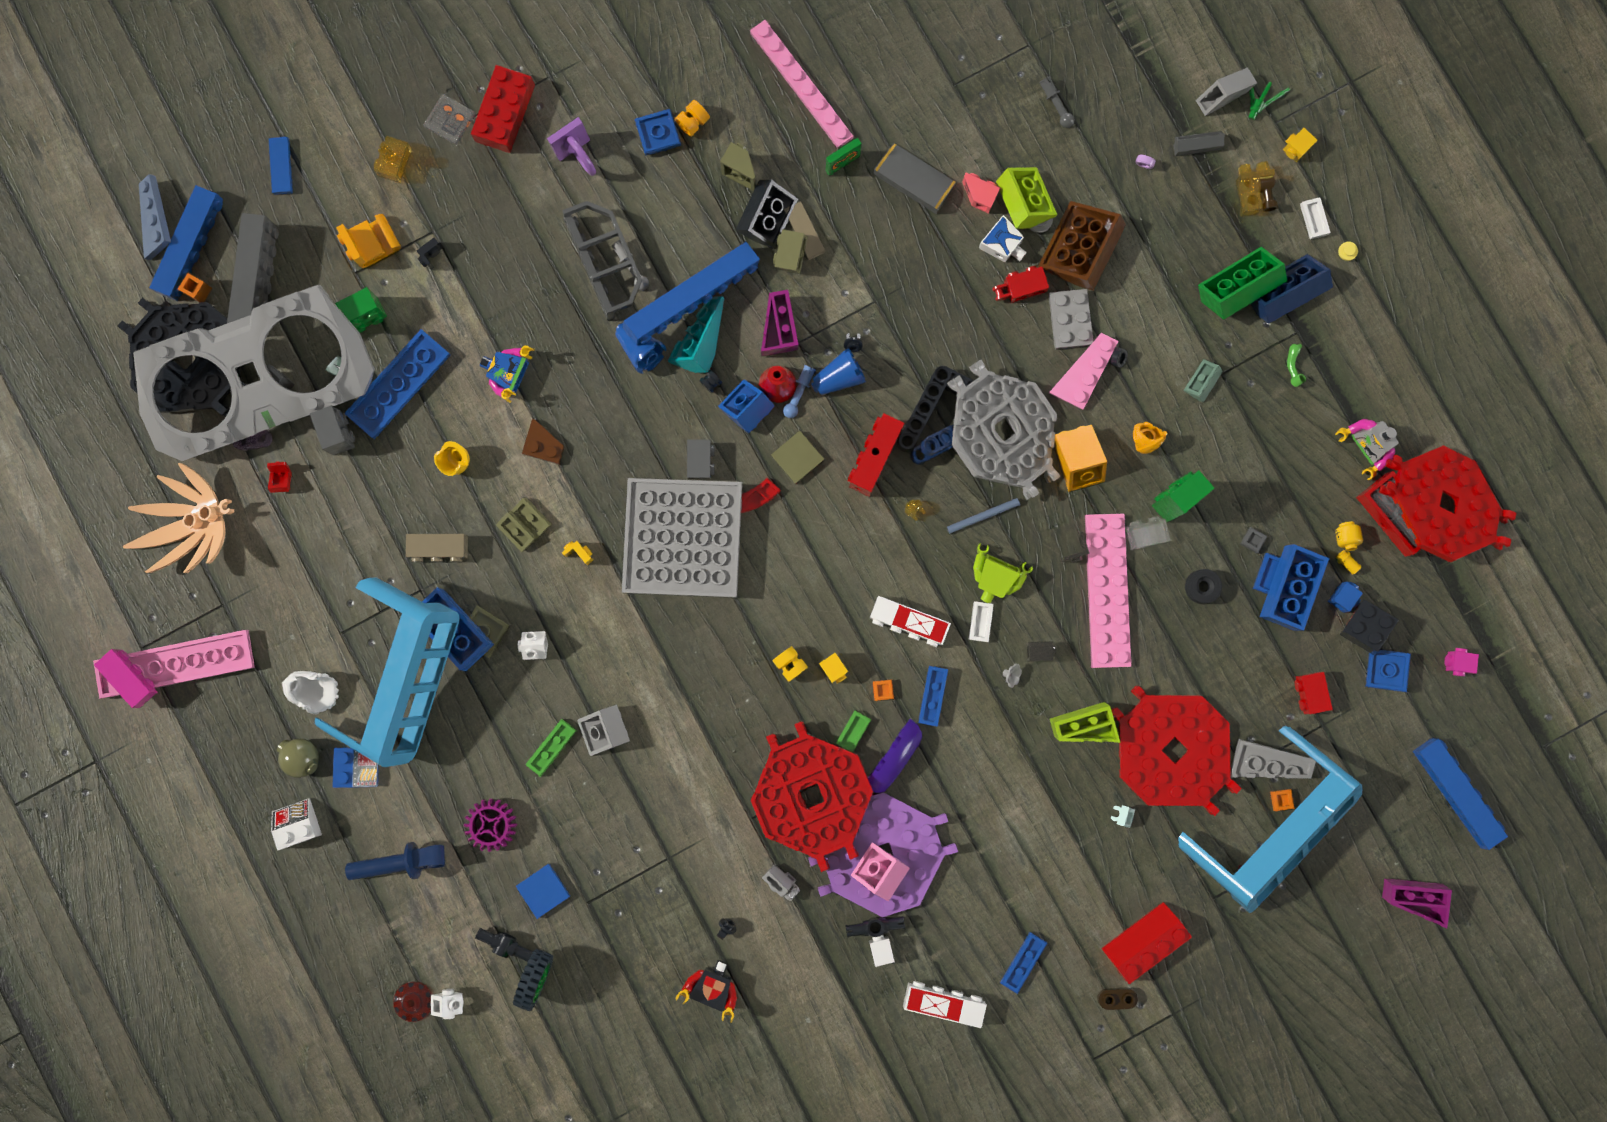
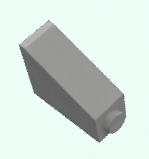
(1226, 90)

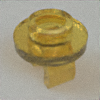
(912, 507)

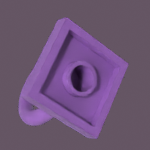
(570, 140)

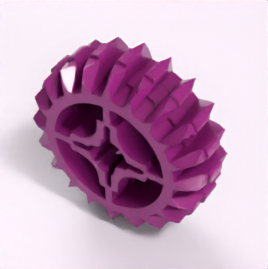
(476, 835)

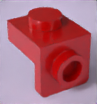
(279, 477)

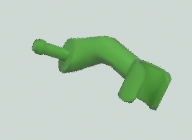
(1297, 379)

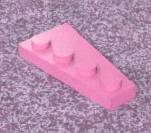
(1083, 376)

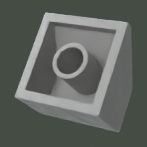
(603, 730)

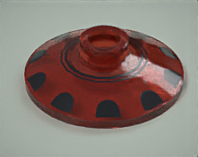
(422, 1001)

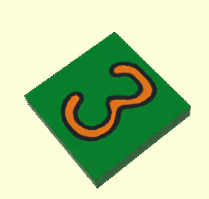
(843, 156)

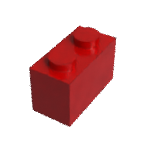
(1313, 693)

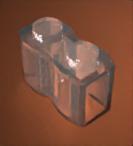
(1147, 534)

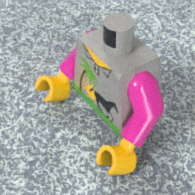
(1374, 440)

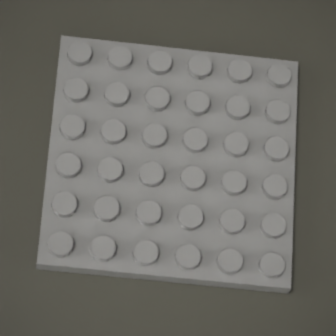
(682, 537)

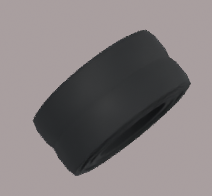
(1214, 586)

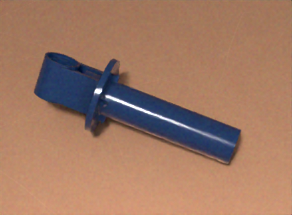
(412, 861)

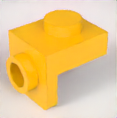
(583, 552)

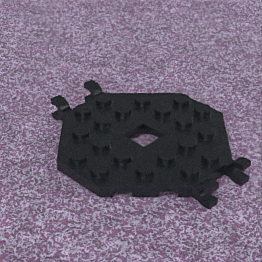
(175, 388)

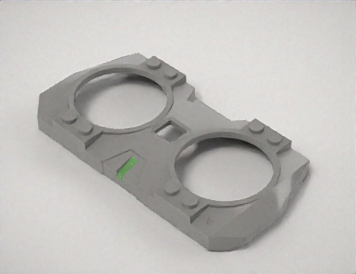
(264, 401)

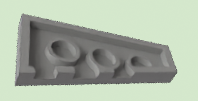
(1258, 760)

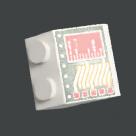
(294, 824)

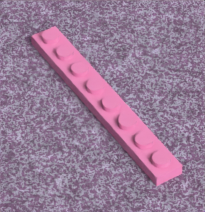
(801, 84)

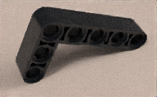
(931, 402)

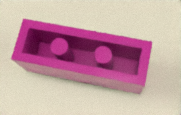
(126, 678)

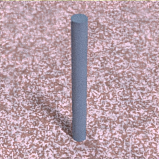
(983, 515)

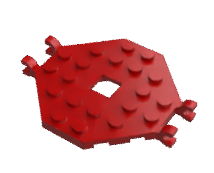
(1437, 530)
(1152, 773)
(782, 807)

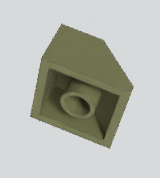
(737, 166)

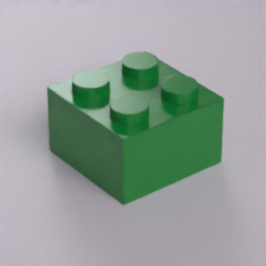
(362, 309)

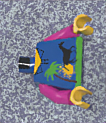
(507, 370)

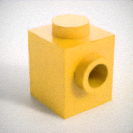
(1299, 144)
(834, 668)

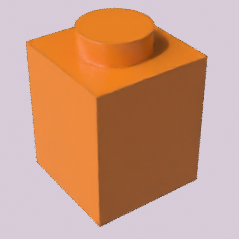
(195, 288)

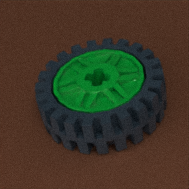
(533, 980)

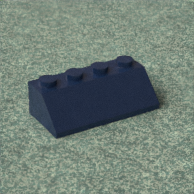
(1305, 281)

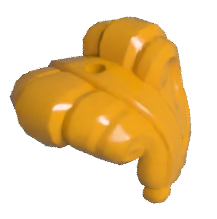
(1148, 437)

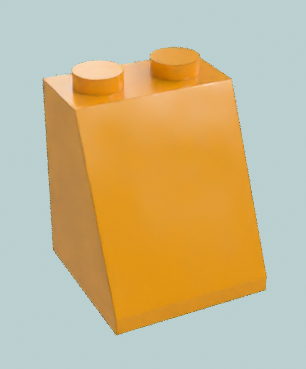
(1080, 457)

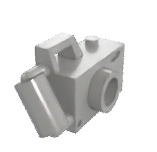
(781, 882)

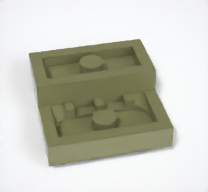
(523, 524)

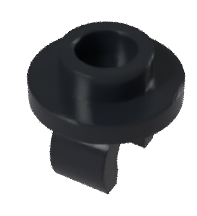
(853, 343)
(727, 927)

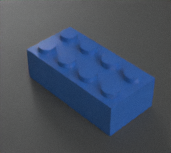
(1294, 587)
(469, 640)

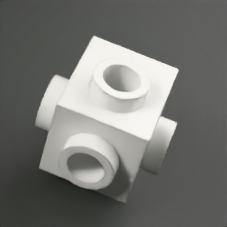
(533, 645)
(447, 1004)

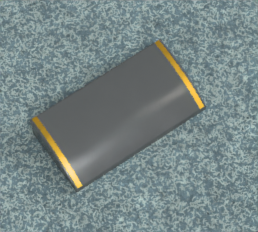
(914, 178)

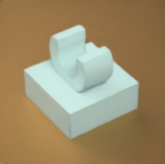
(1125, 817)

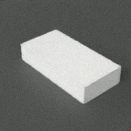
(1315, 218)
(981, 621)

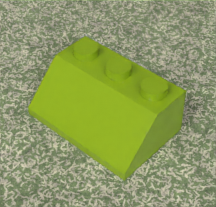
(1025, 197)

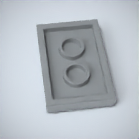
(1070, 319)

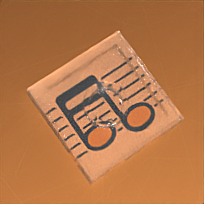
(449, 119)

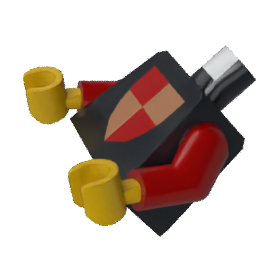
(711, 989)

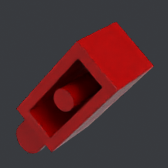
(1022, 285)

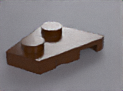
(542, 444)

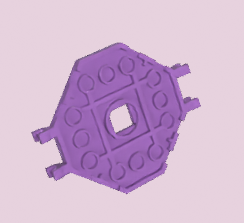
(912, 842)

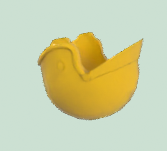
(452, 459)

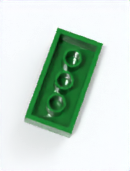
(1242, 283)
(1182, 495)

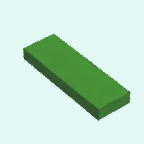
(551, 747)

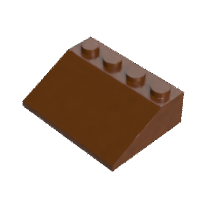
(1082, 244)

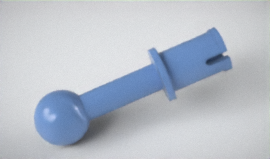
(790, 410)

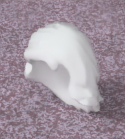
(311, 691)

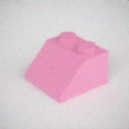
(880, 872)

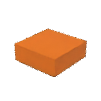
(883, 690)
(1282, 800)

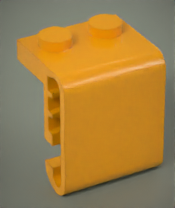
(369, 241)

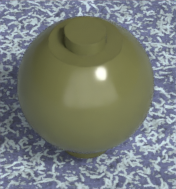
(298, 757)

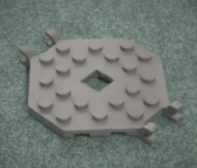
(1028, 413)

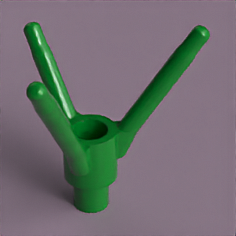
(1258, 104)

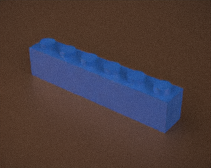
(186, 242)
(1460, 793)

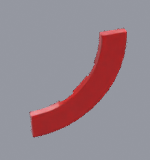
(759, 496)

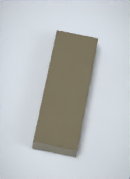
(801, 223)

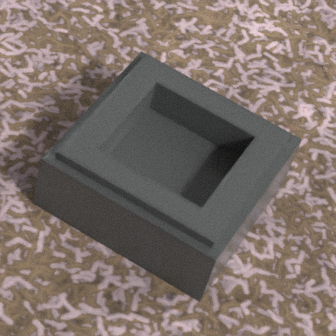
(1253, 540)

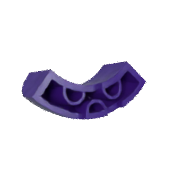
(896, 757)

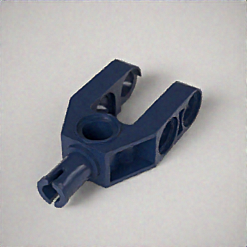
(942, 442)

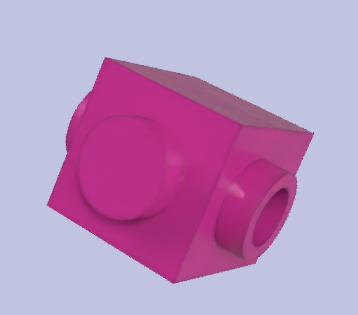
(1461, 662)

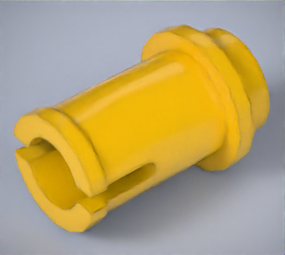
(1347, 561)

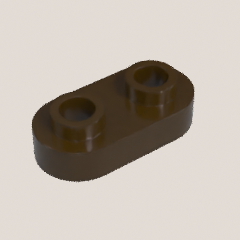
(1118, 998)

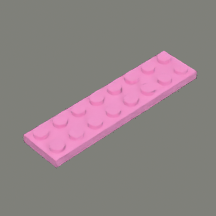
(1108, 591)
(188, 661)

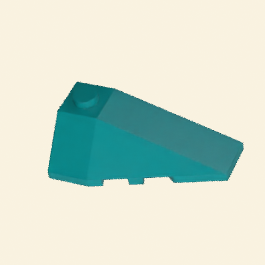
(700, 343)

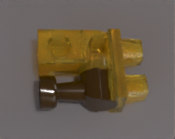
(1252, 184)

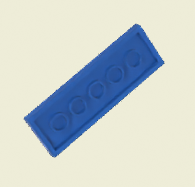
(397, 384)

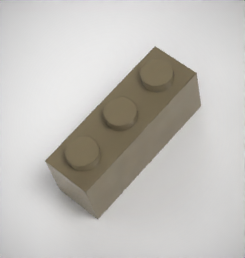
(437, 547)

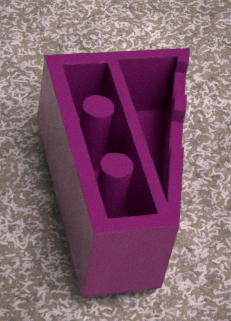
(779, 328)
(1420, 898)

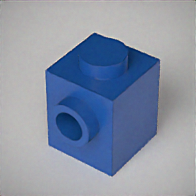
(1346, 597)

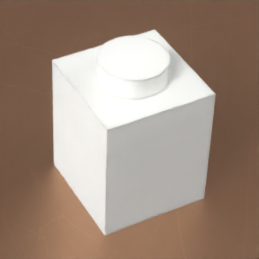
(881, 950)

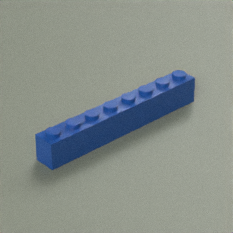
(690, 294)

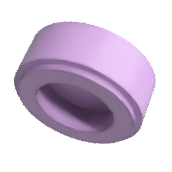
(1145, 161)

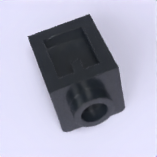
(430, 249)

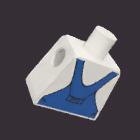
(1003, 241)

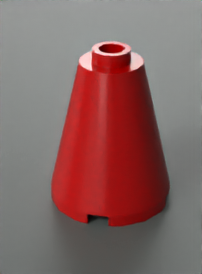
(778, 383)

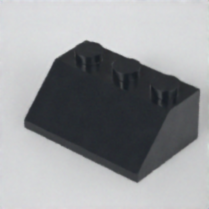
(765, 213)

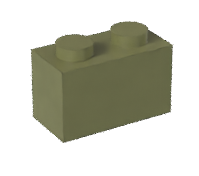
(790, 251)

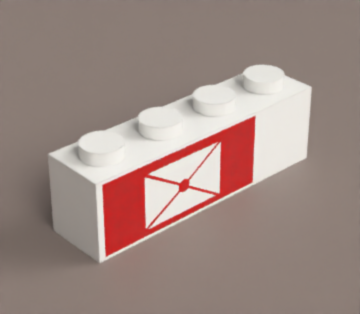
(910, 621)
(944, 1005)

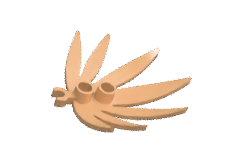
(200, 519)

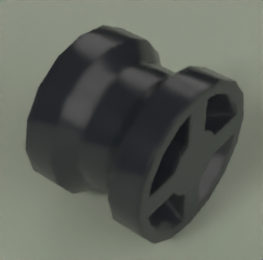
(710, 381)

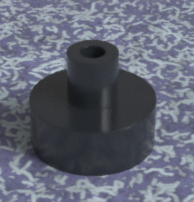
(1119, 357)

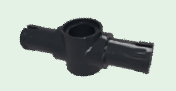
(864, 928)
(503, 944)

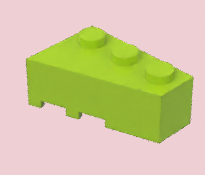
(1086, 724)

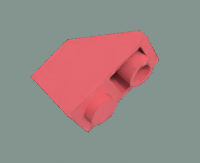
(980, 193)

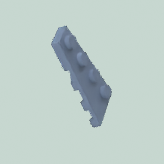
(153, 219)

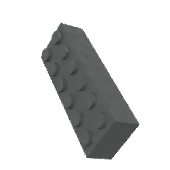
(252, 265)

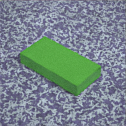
(853, 731)

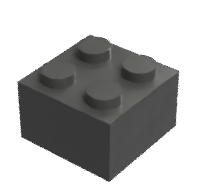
(332, 430)

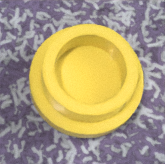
(1348, 251)

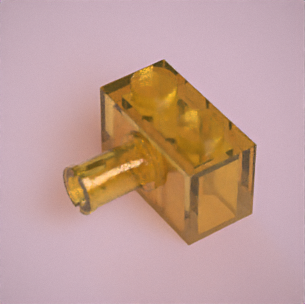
(392, 159)

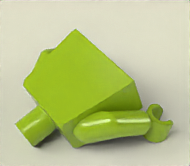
(997, 576)

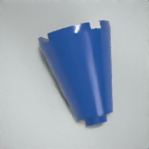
(642, 356)
(839, 374)

